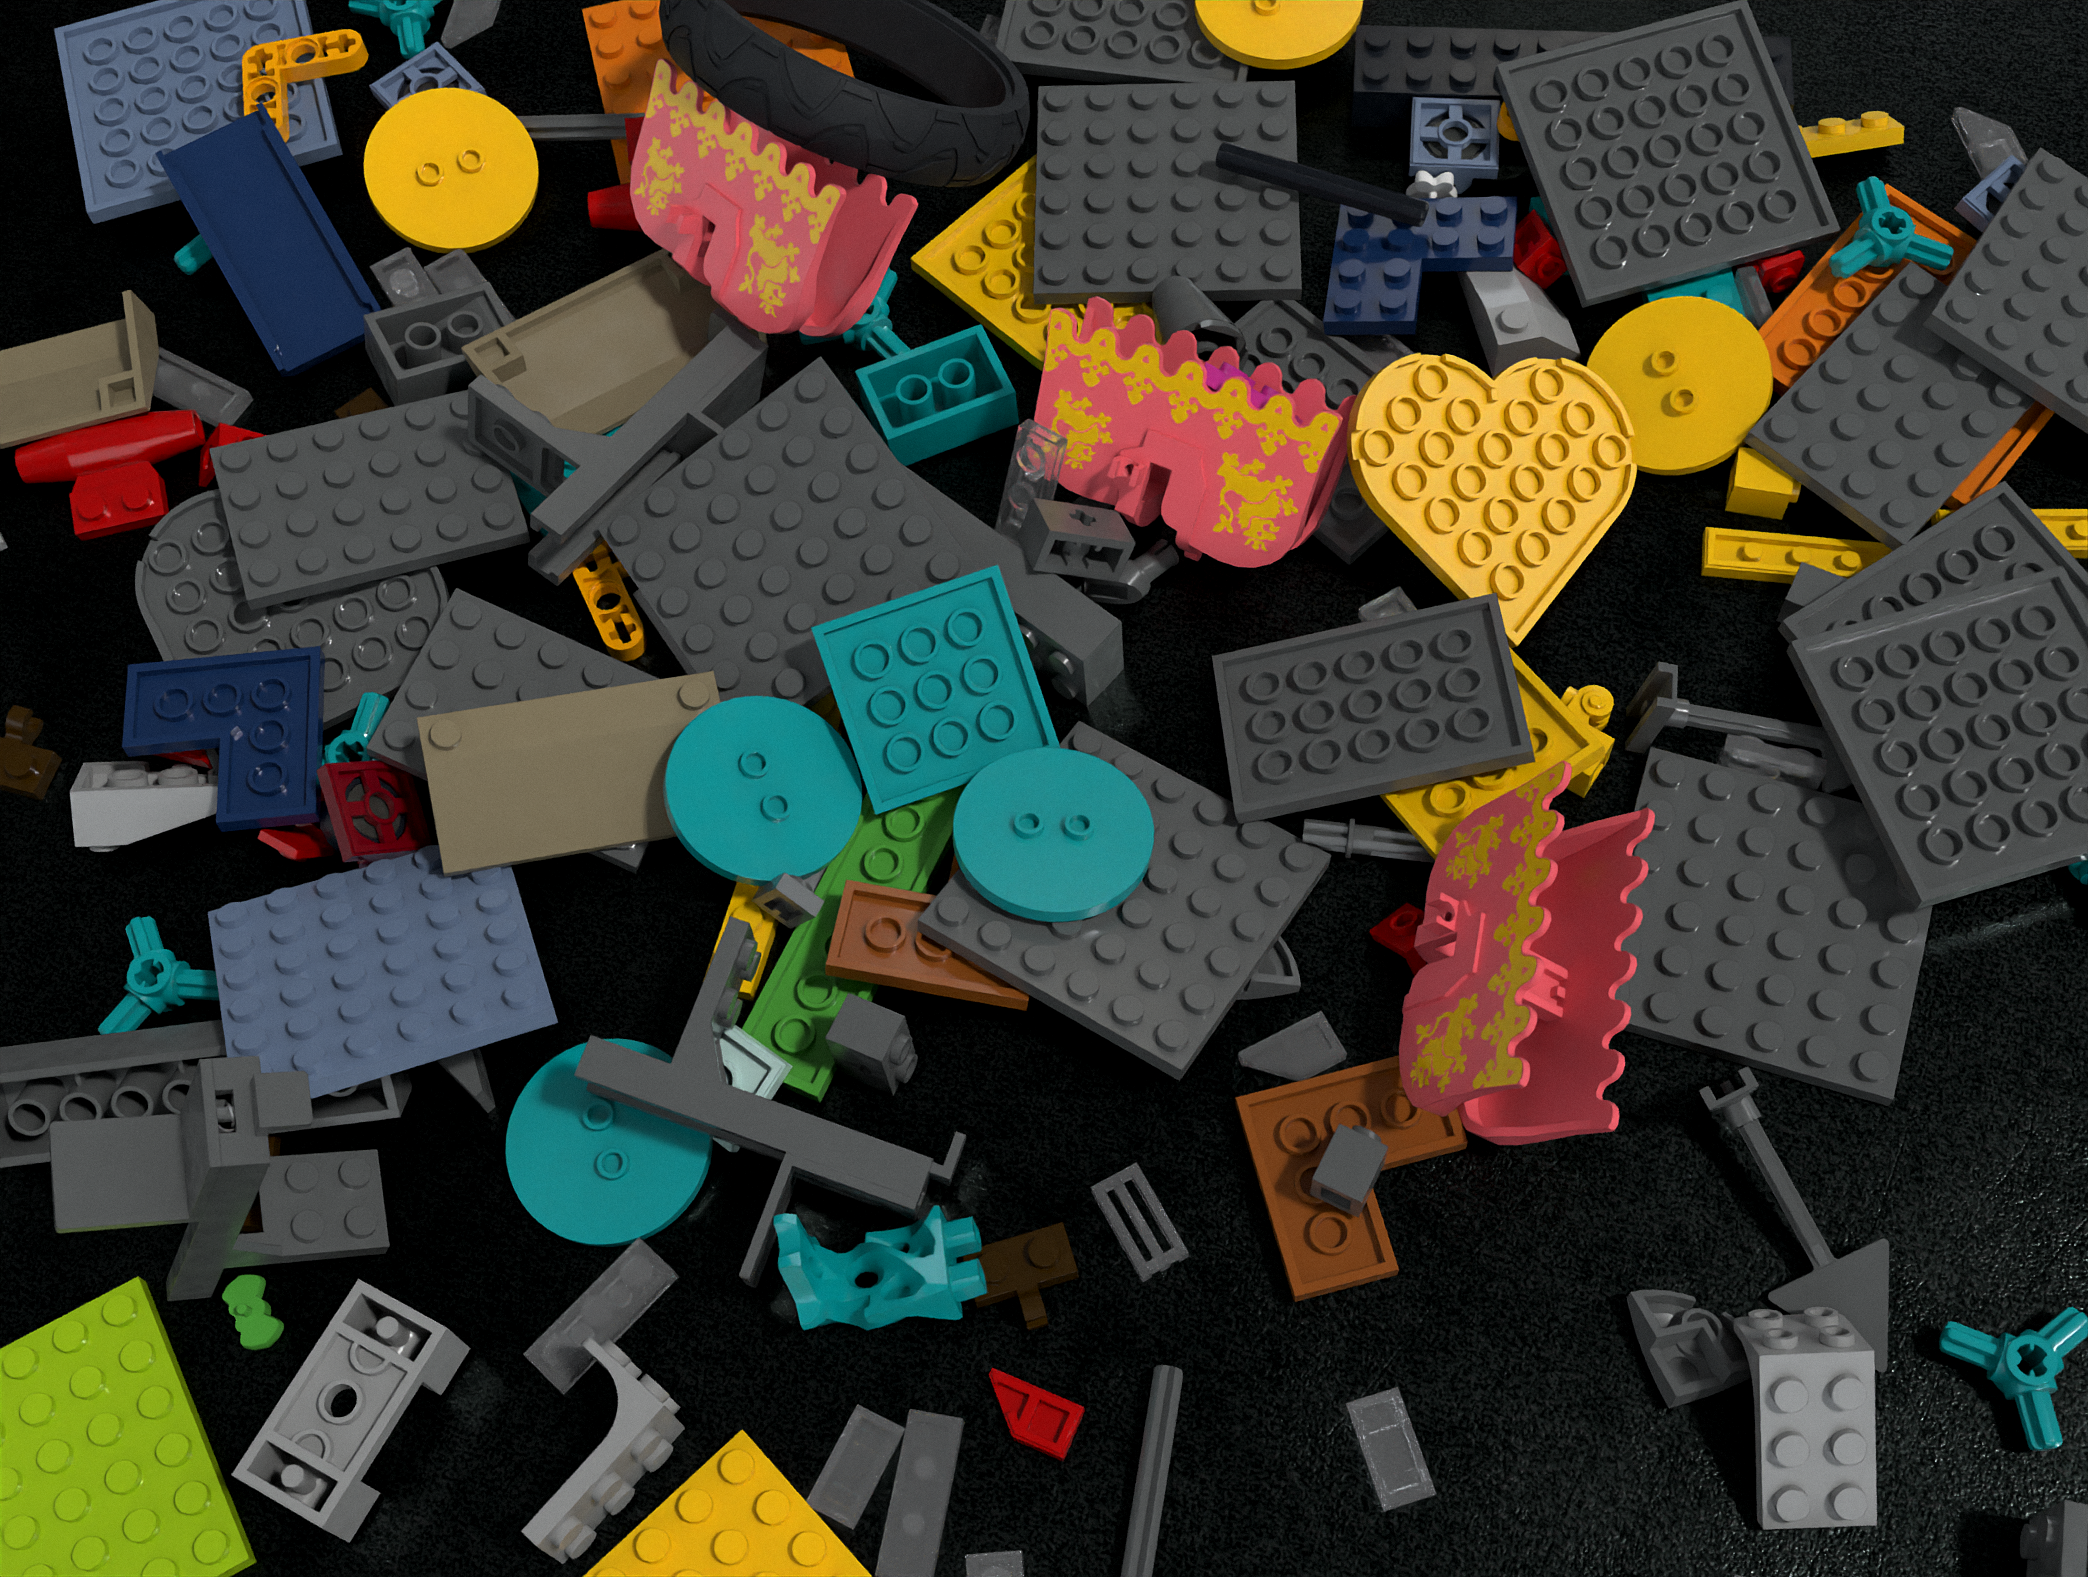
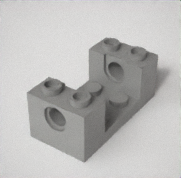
(318, 1459)

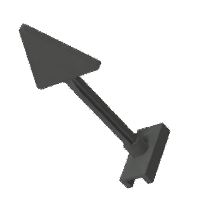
(1658, 707)
(1850, 1284)

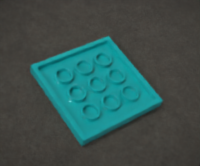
(934, 687)

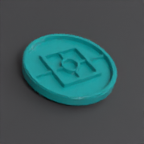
(762, 790)
(1053, 834)
(596, 1164)

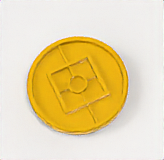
(1278, 31)
(451, 170)
(1688, 380)

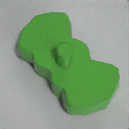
(252, 1313)

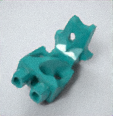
(908, 1284)

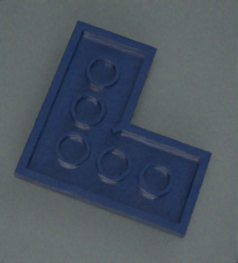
(1382, 260)
(254, 708)

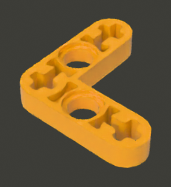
(282, 68)
(604, 581)

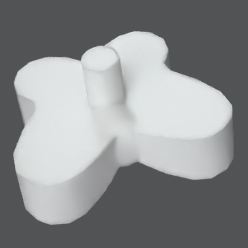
(1429, 187)

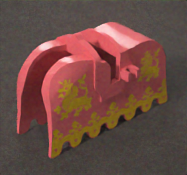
(759, 217)
(1163, 443)
(1524, 968)

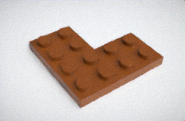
(880, 945)
(1287, 1139)

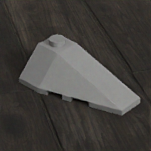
(1516, 319)
(129, 802)

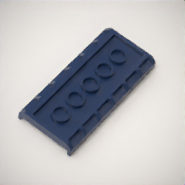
(272, 241)

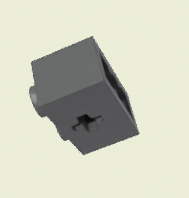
(1075, 540)
(872, 1044)

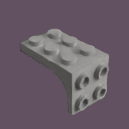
(1811, 1418)
(606, 1479)

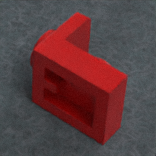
(1538, 250)
(1778, 271)

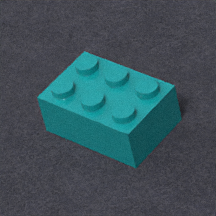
(938, 395)

